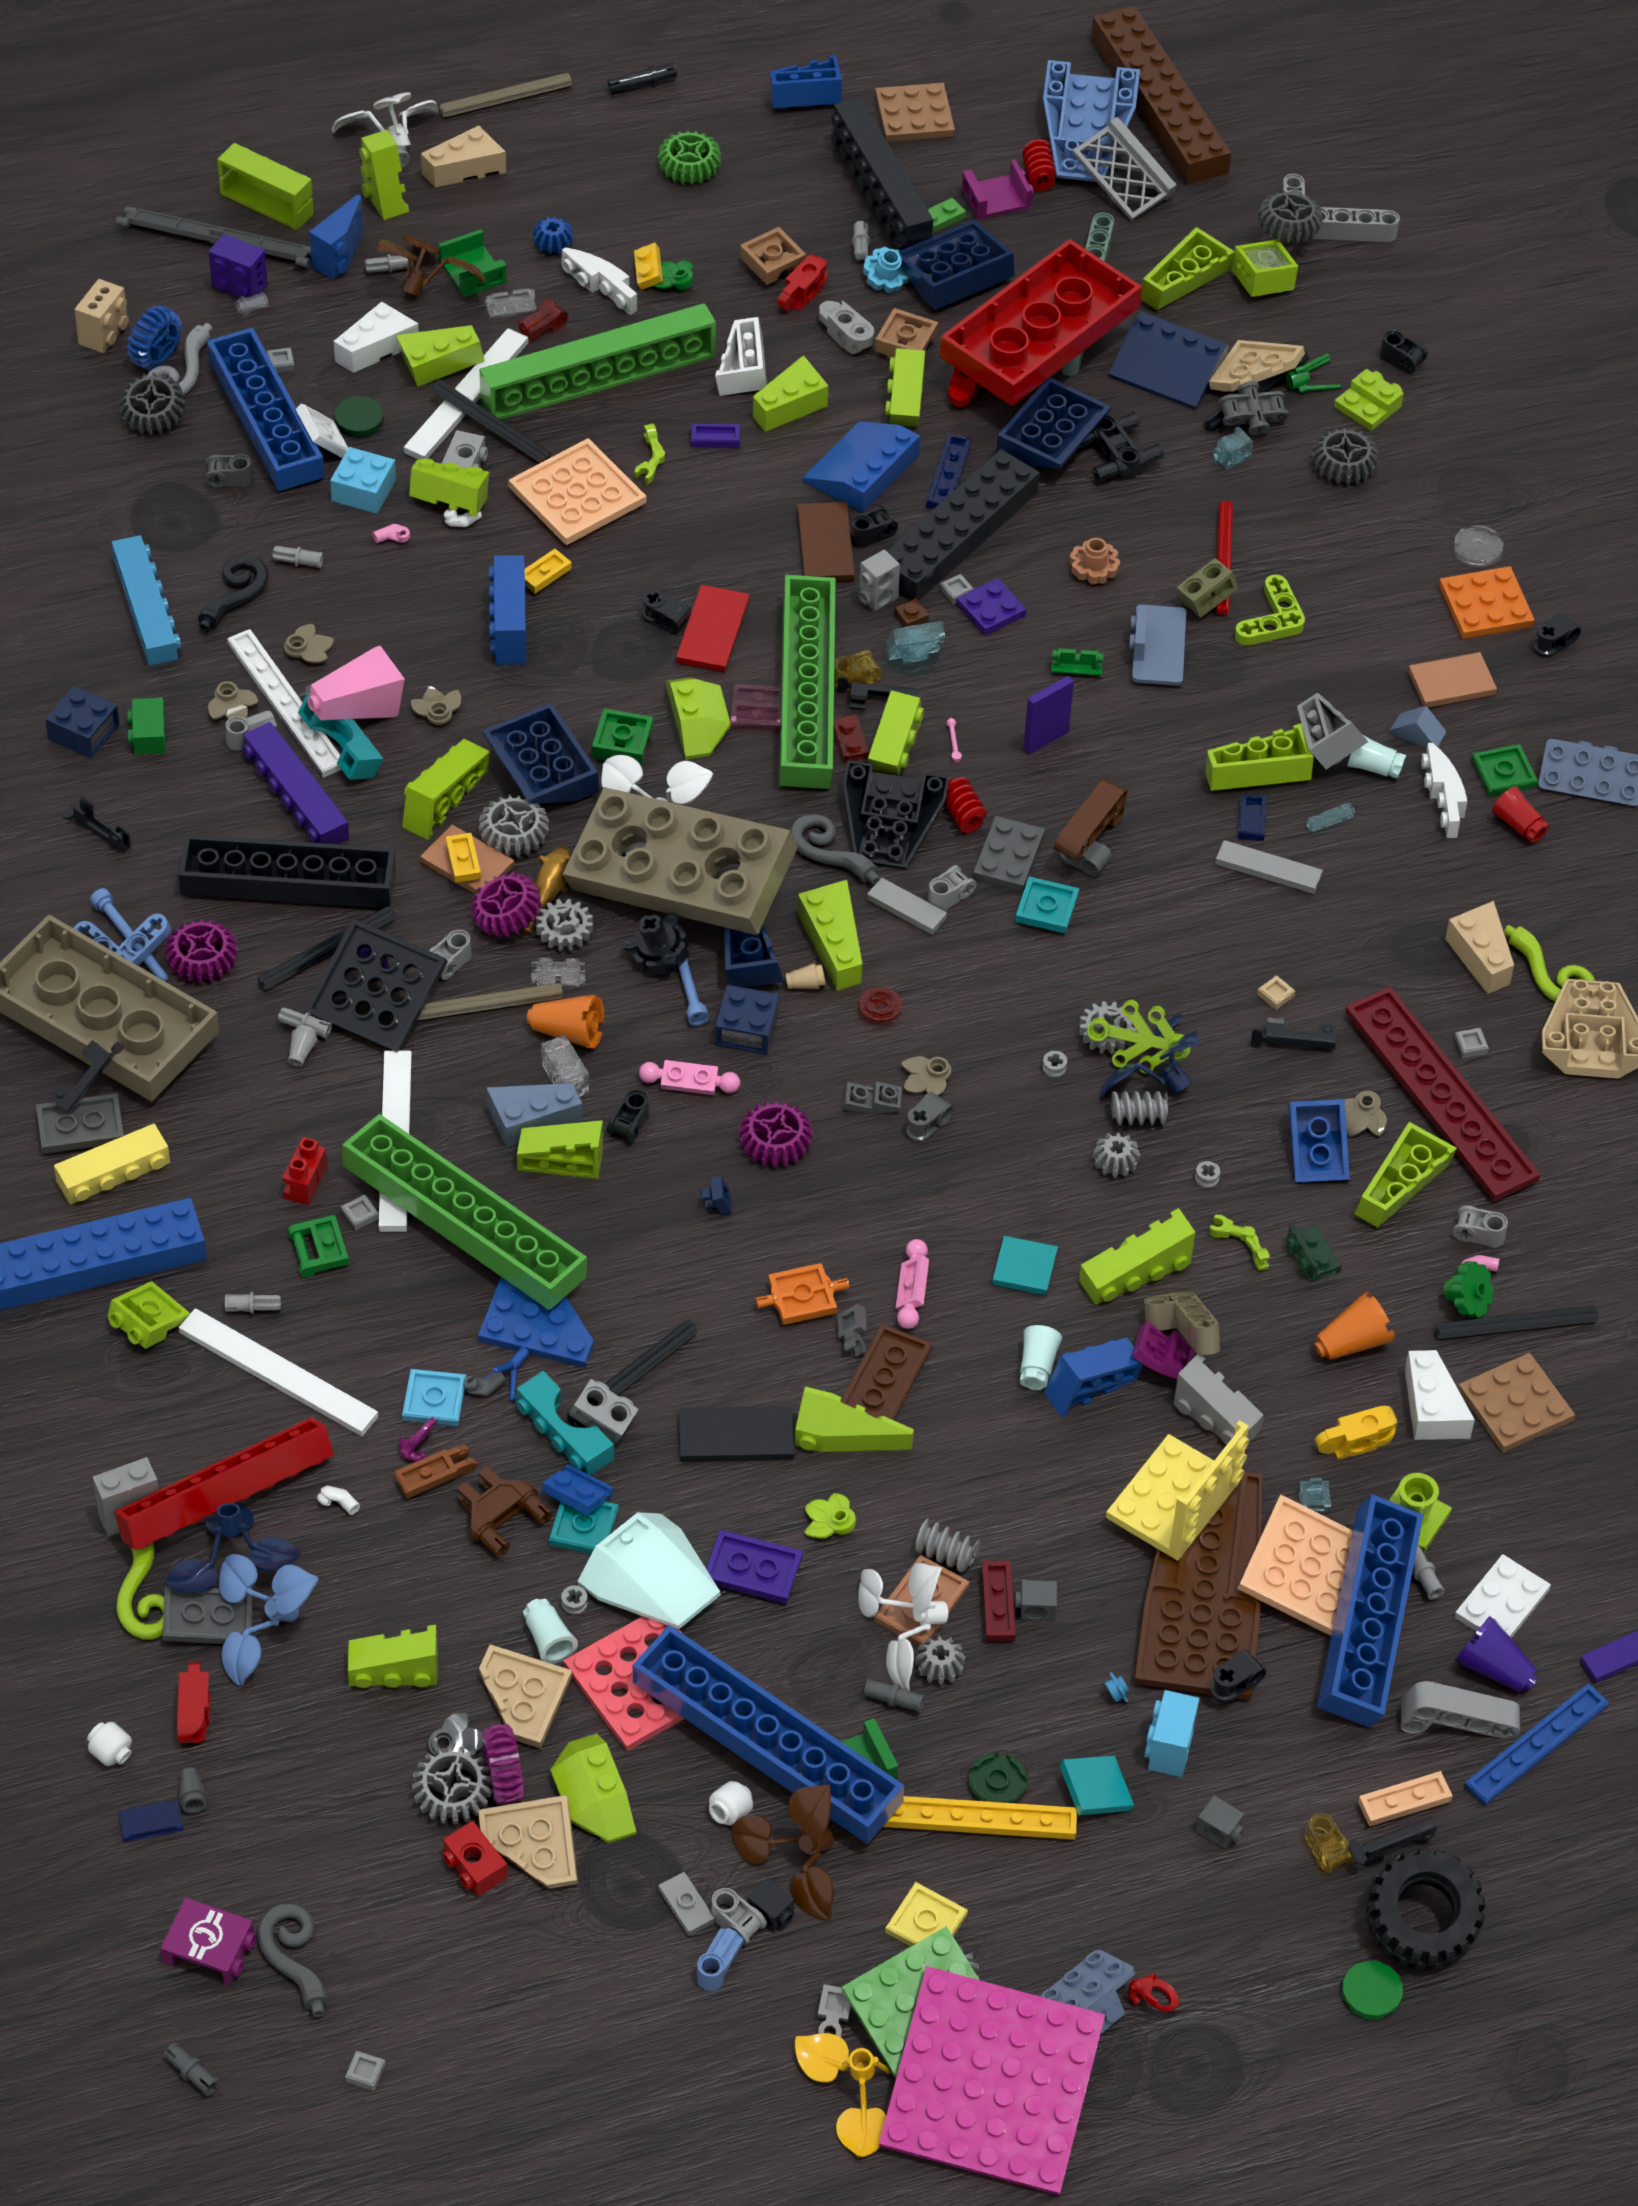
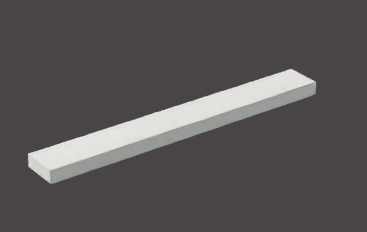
(447, 415)
(284, 701)
(397, 1110)
(278, 1372)

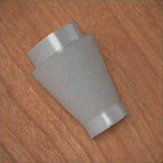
(302, 1042)

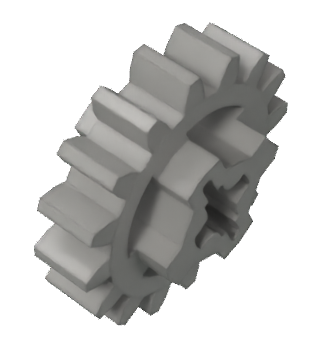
(564, 924)
(1114, 1017)

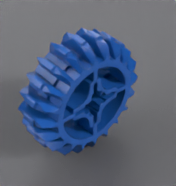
(154, 337)

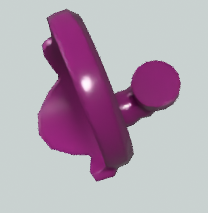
(408, 1446)

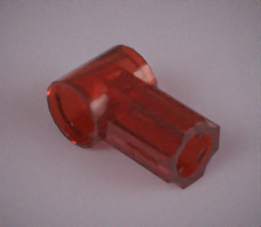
(547, 316)

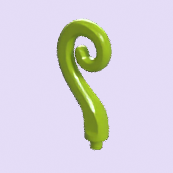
(1530, 947)
(141, 1565)

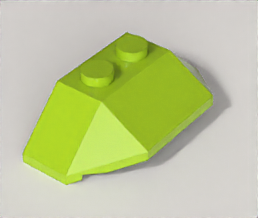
(698, 715)
(594, 1789)

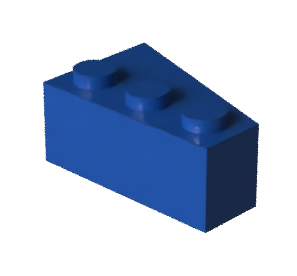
(806, 85)
(1091, 1372)

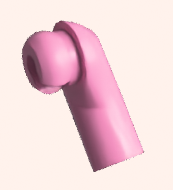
(392, 532)
(1490, 1262)

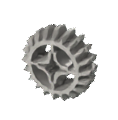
(513, 826)
(430, 1777)

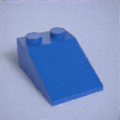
(337, 238)
(1318, 1140)

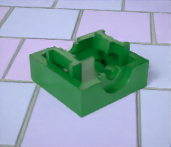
(624, 730)

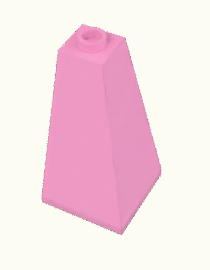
(359, 689)

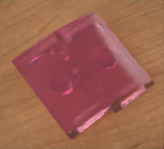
(756, 706)

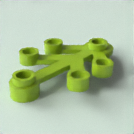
(1143, 1038)

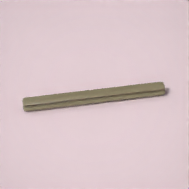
(505, 95)
(491, 1001)

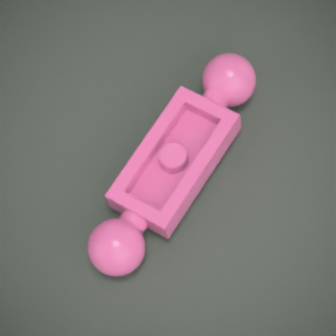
(689, 1077)
(912, 1284)

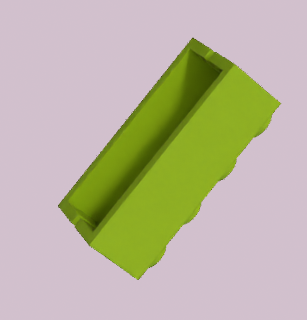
(265, 186)

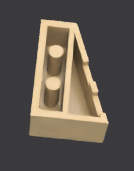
(463, 157)
(1482, 946)

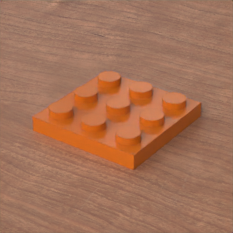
(1486, 602)

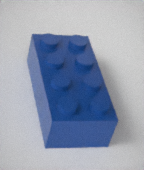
(508, 610)

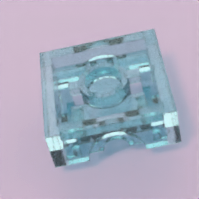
(915, 642)

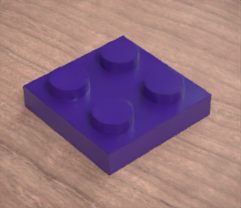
(991, 606)

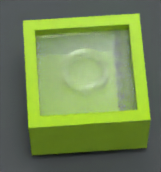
(1264, 268)

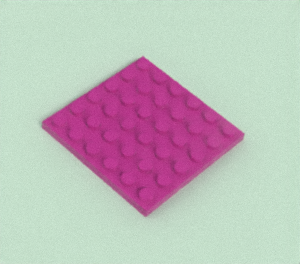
(992, 2080)

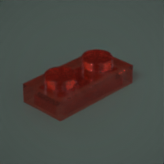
(850, 738)

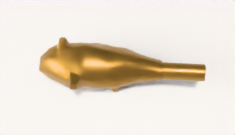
(550, 879)

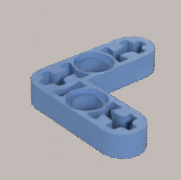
(126, 948)

